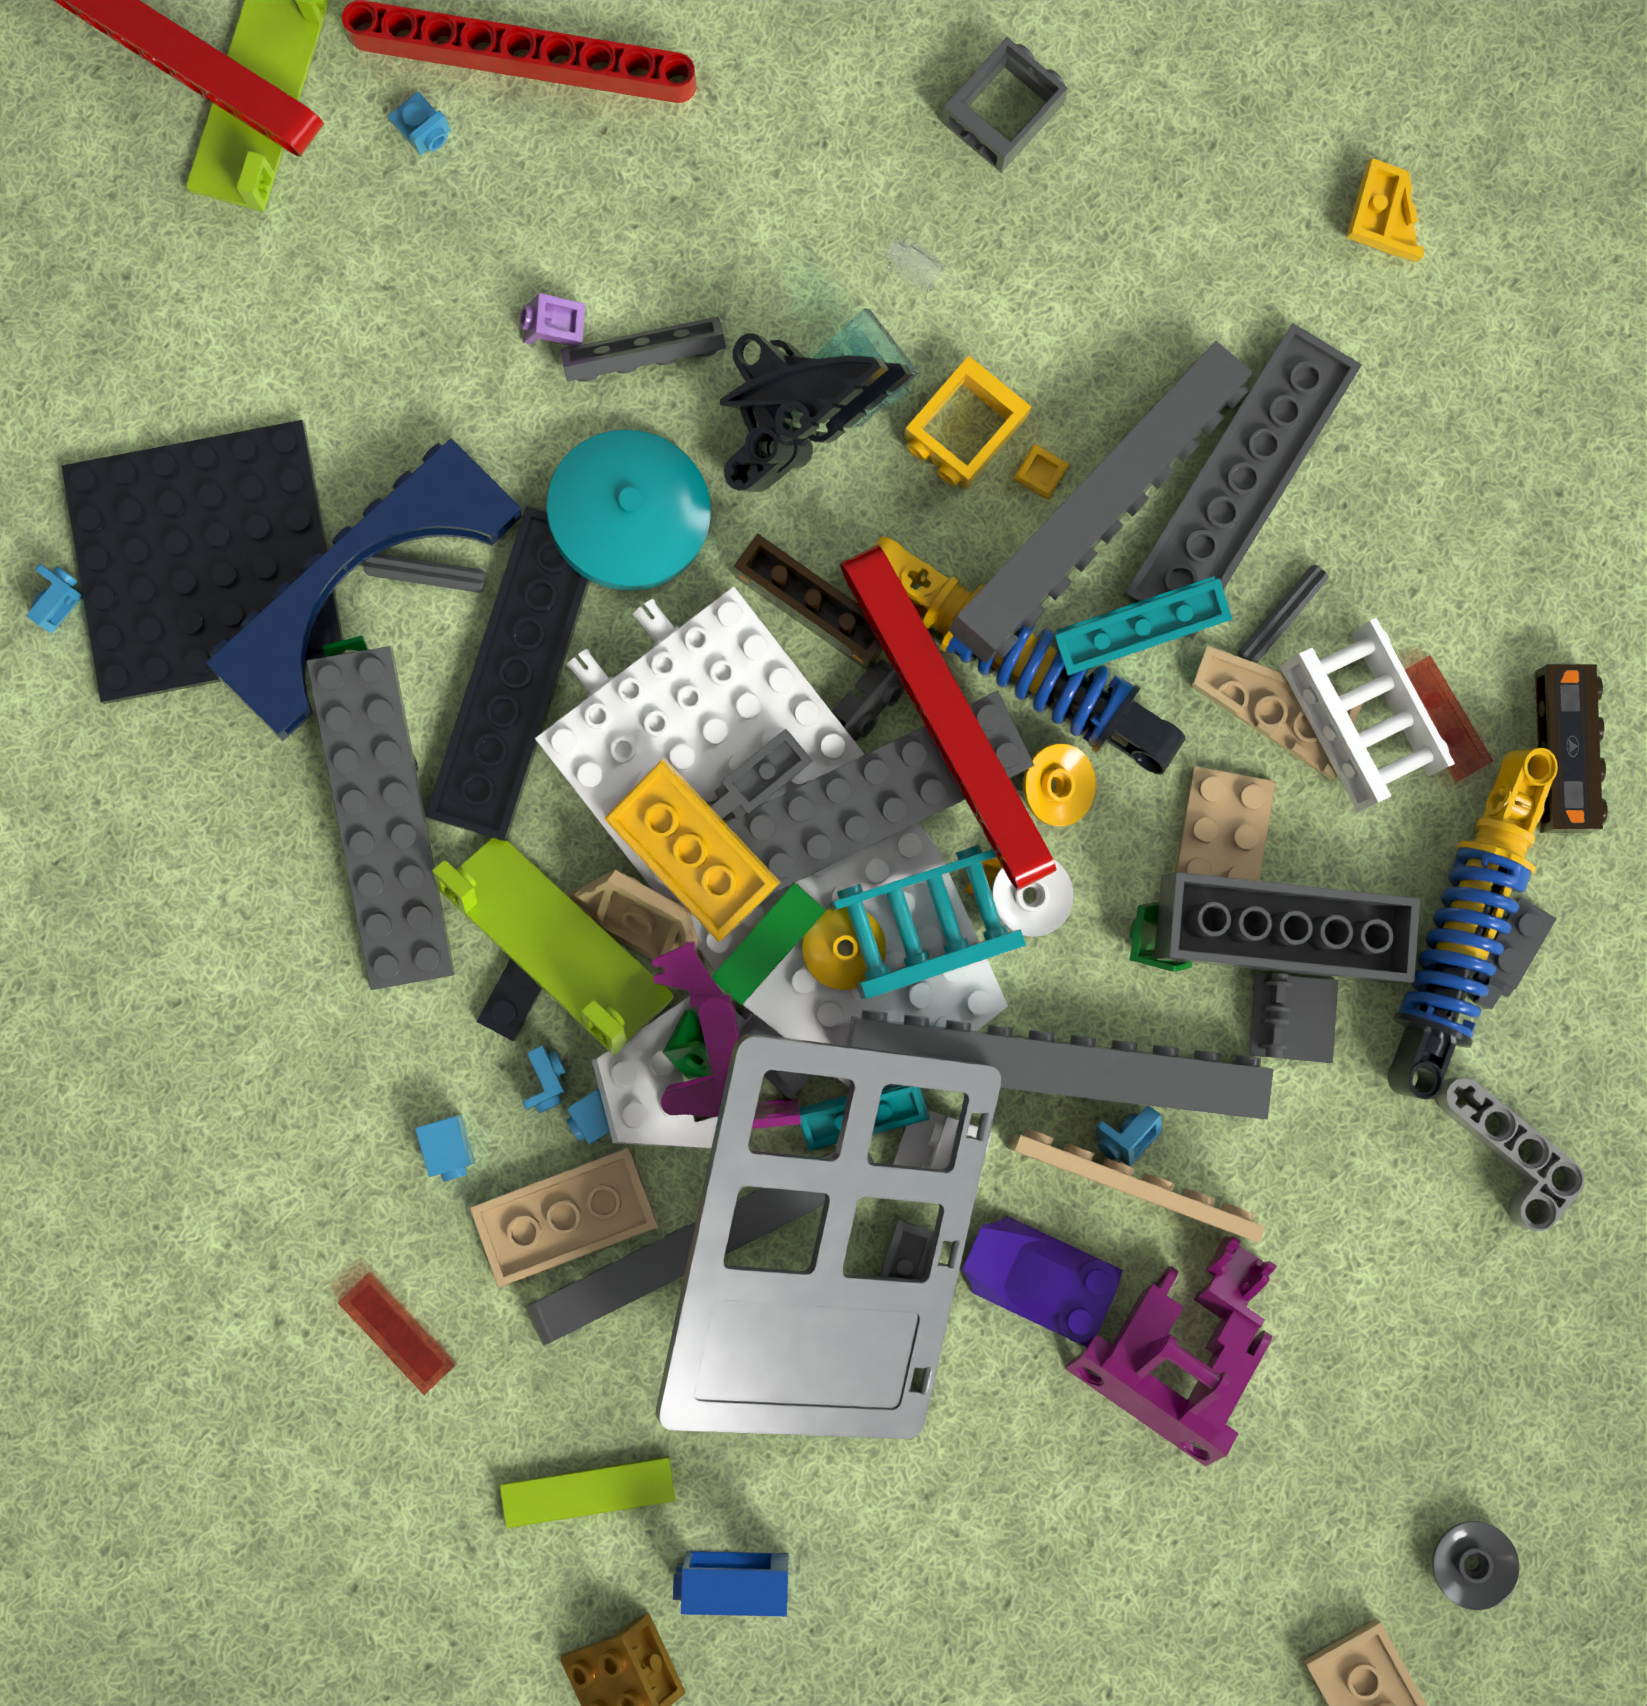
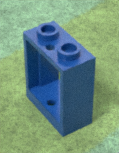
(732, 1583)

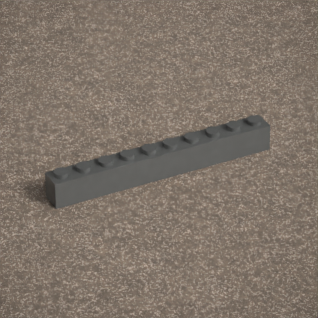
(1099, 503)
(1080, 1066)

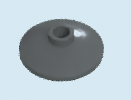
(1494, 1575)

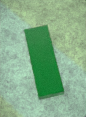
(768, 943)

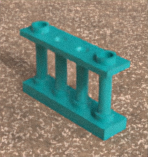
(1143, 625)
(918, 963)

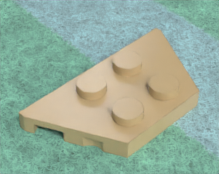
(636, 914)

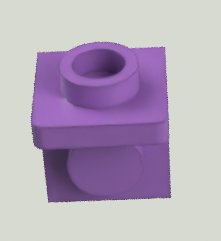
(552, 320)

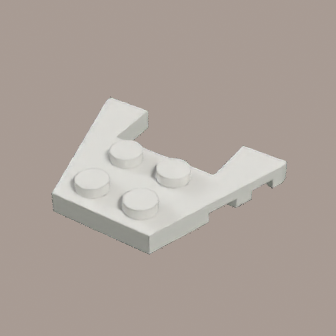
(635, 1083)

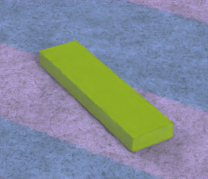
(587, 1492)

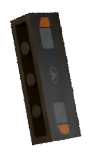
(808, 600)
(1572, 731)

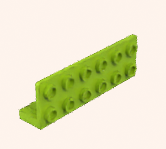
(278, 45)
(554, 942)

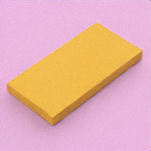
(692, 850)

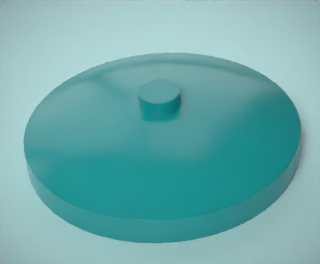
(628, 510)

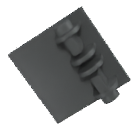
(1293, 1017)

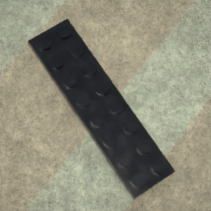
(510, 686)

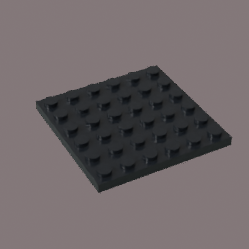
(188, 546)

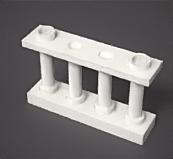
(1335, 729)

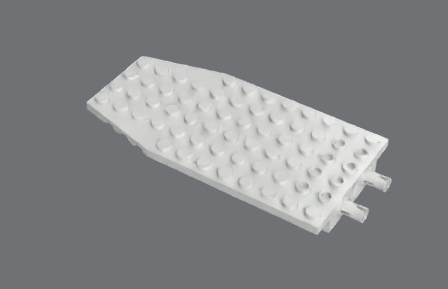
(707, 706)

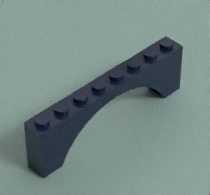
(439, 499)

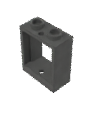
(980, 134)

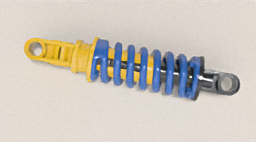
(1041, 671)
(1466, 930)

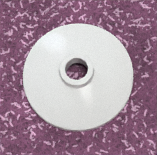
(1042, 916)

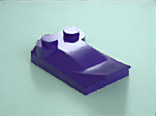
(1041, 1278)

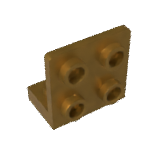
(625, 1669)

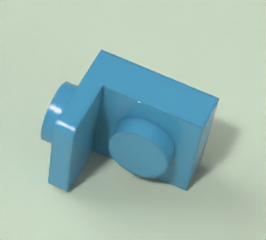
(420, 124)
(56, 602)
(1135, 1136)

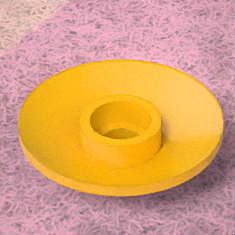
(1074, 783)
(821, 951)

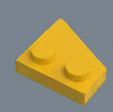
(1385, 212)

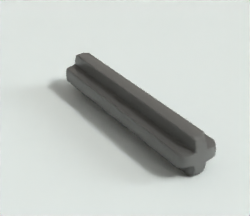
(425, 572)
(1283, 614)

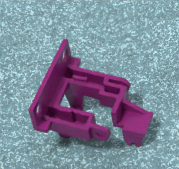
(720, 1032)
(1146, 1343)

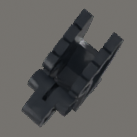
(789, 382)

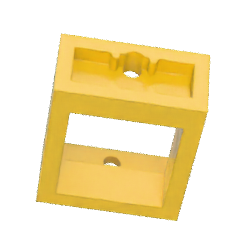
(991, 392)

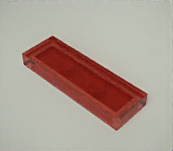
(1449, 719)
(397, 1333)

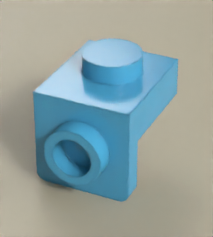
(548, 1069)

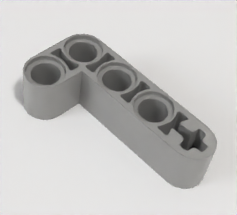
(1505, 1145)

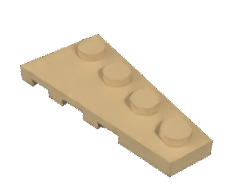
(1263, 702)

